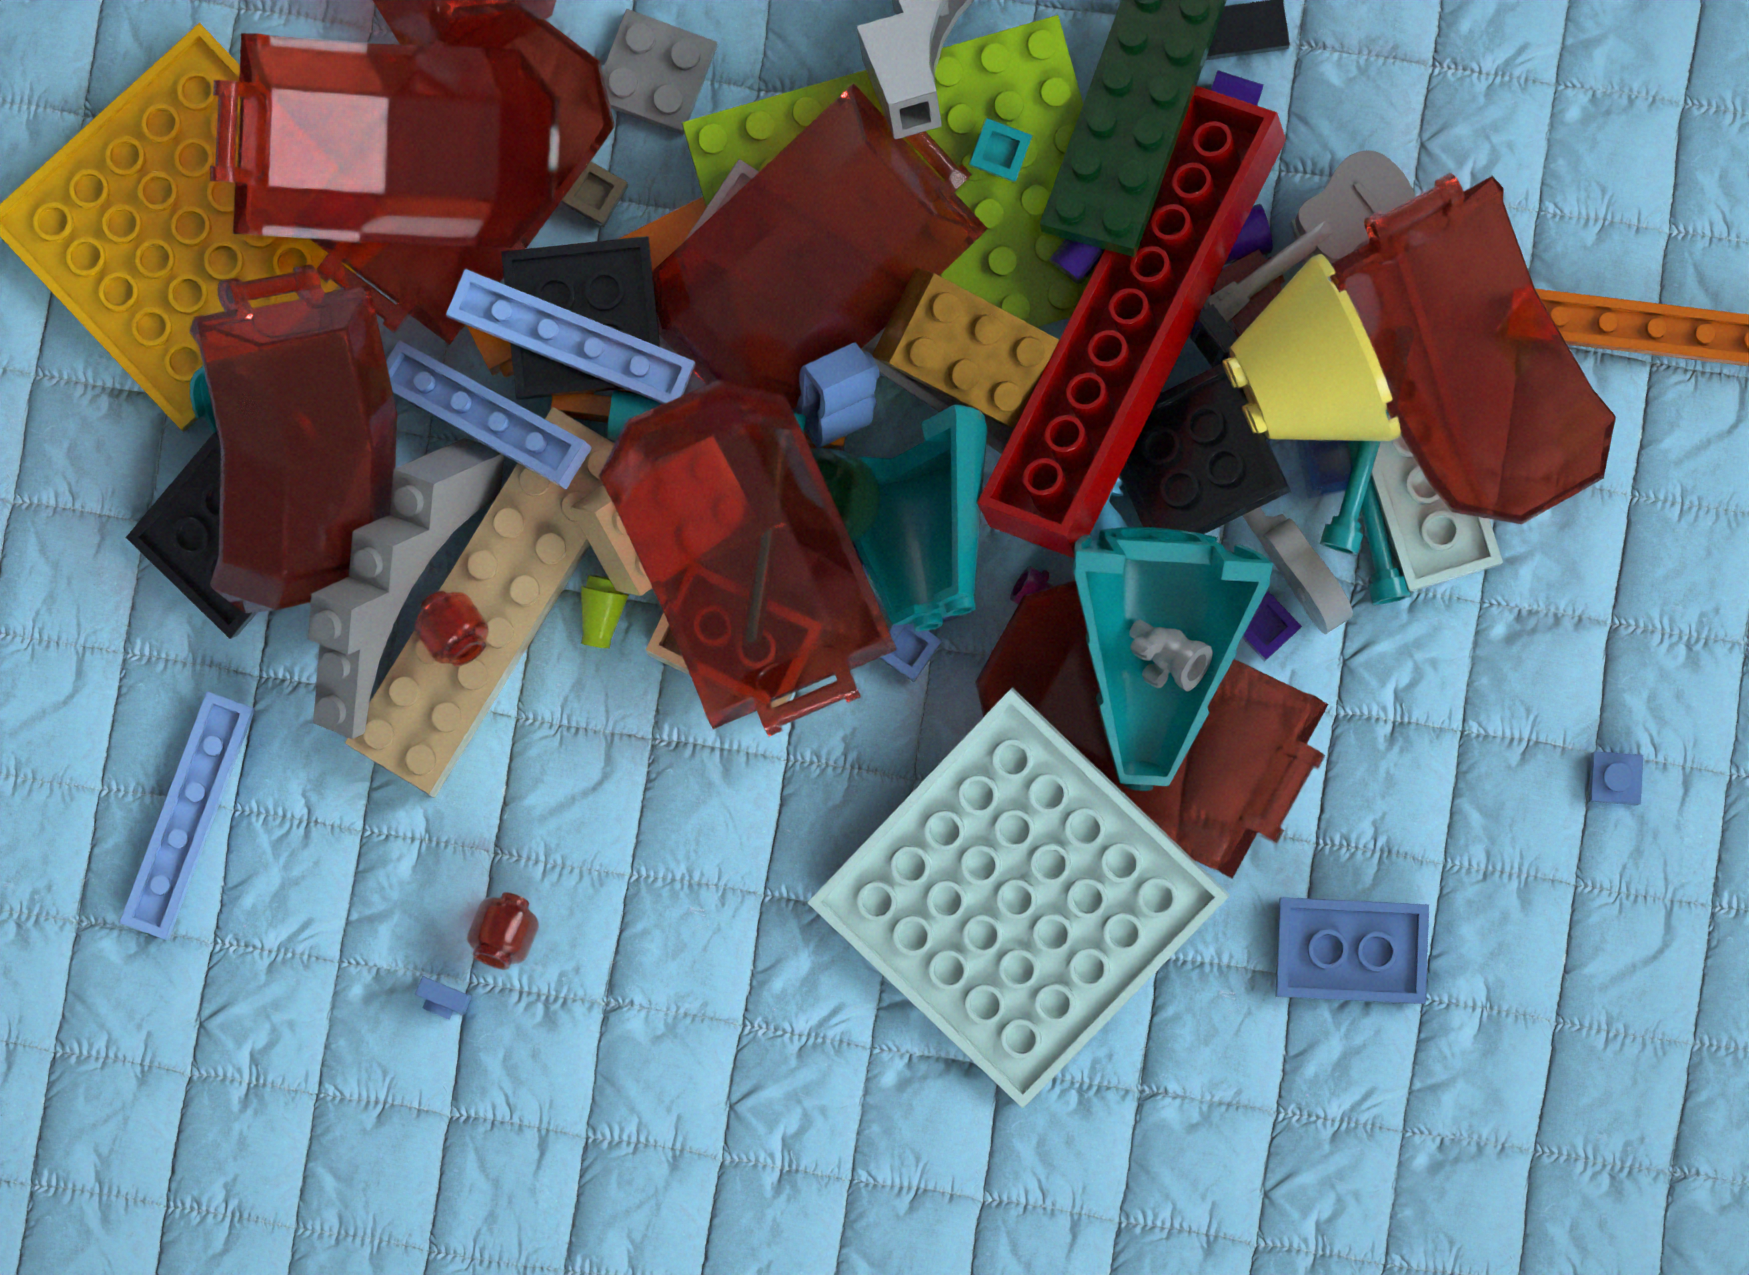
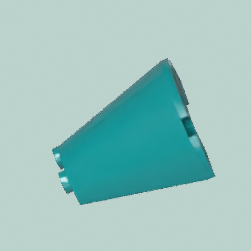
(929, 522)

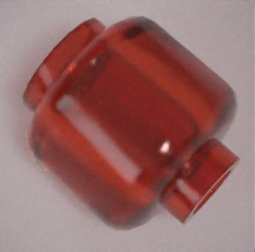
(451, 628)
(502, 931)

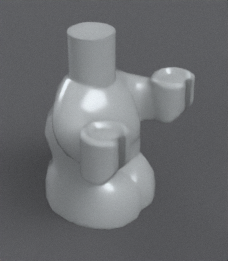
(1171, 653)

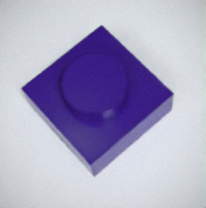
(1270, 627)

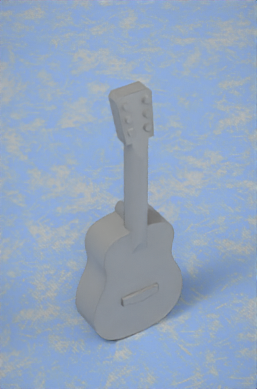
(1327, 223)
(1302, 569)

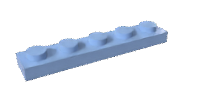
(569, 338)
(485, 415)
(187, 815)

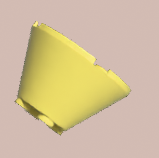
(1311, 366)

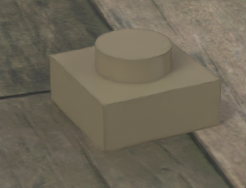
(596, 194)

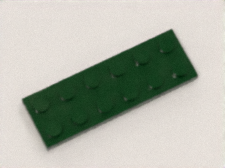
(1130, 122)

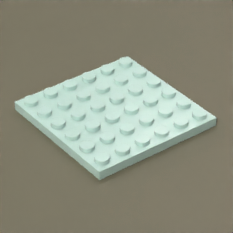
(1018, 898)

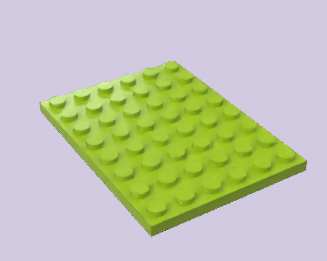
(1006, 76)

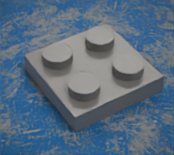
(656, 70)

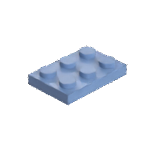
(1352, 950)

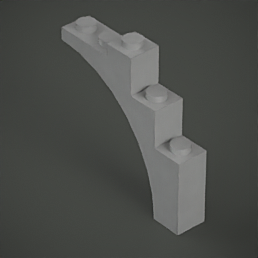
(903, 59)
(387, 558)

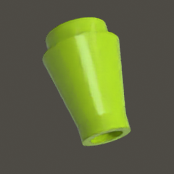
(600, 611)

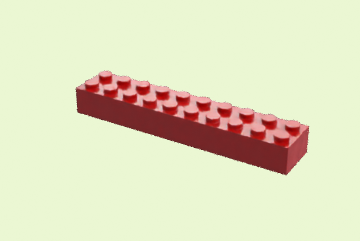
(1131, 329)

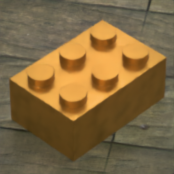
(965, 347)

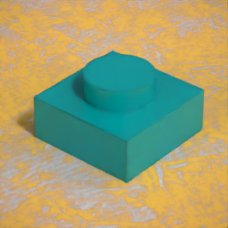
(1000, 150)

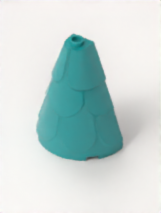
(1169, 583)

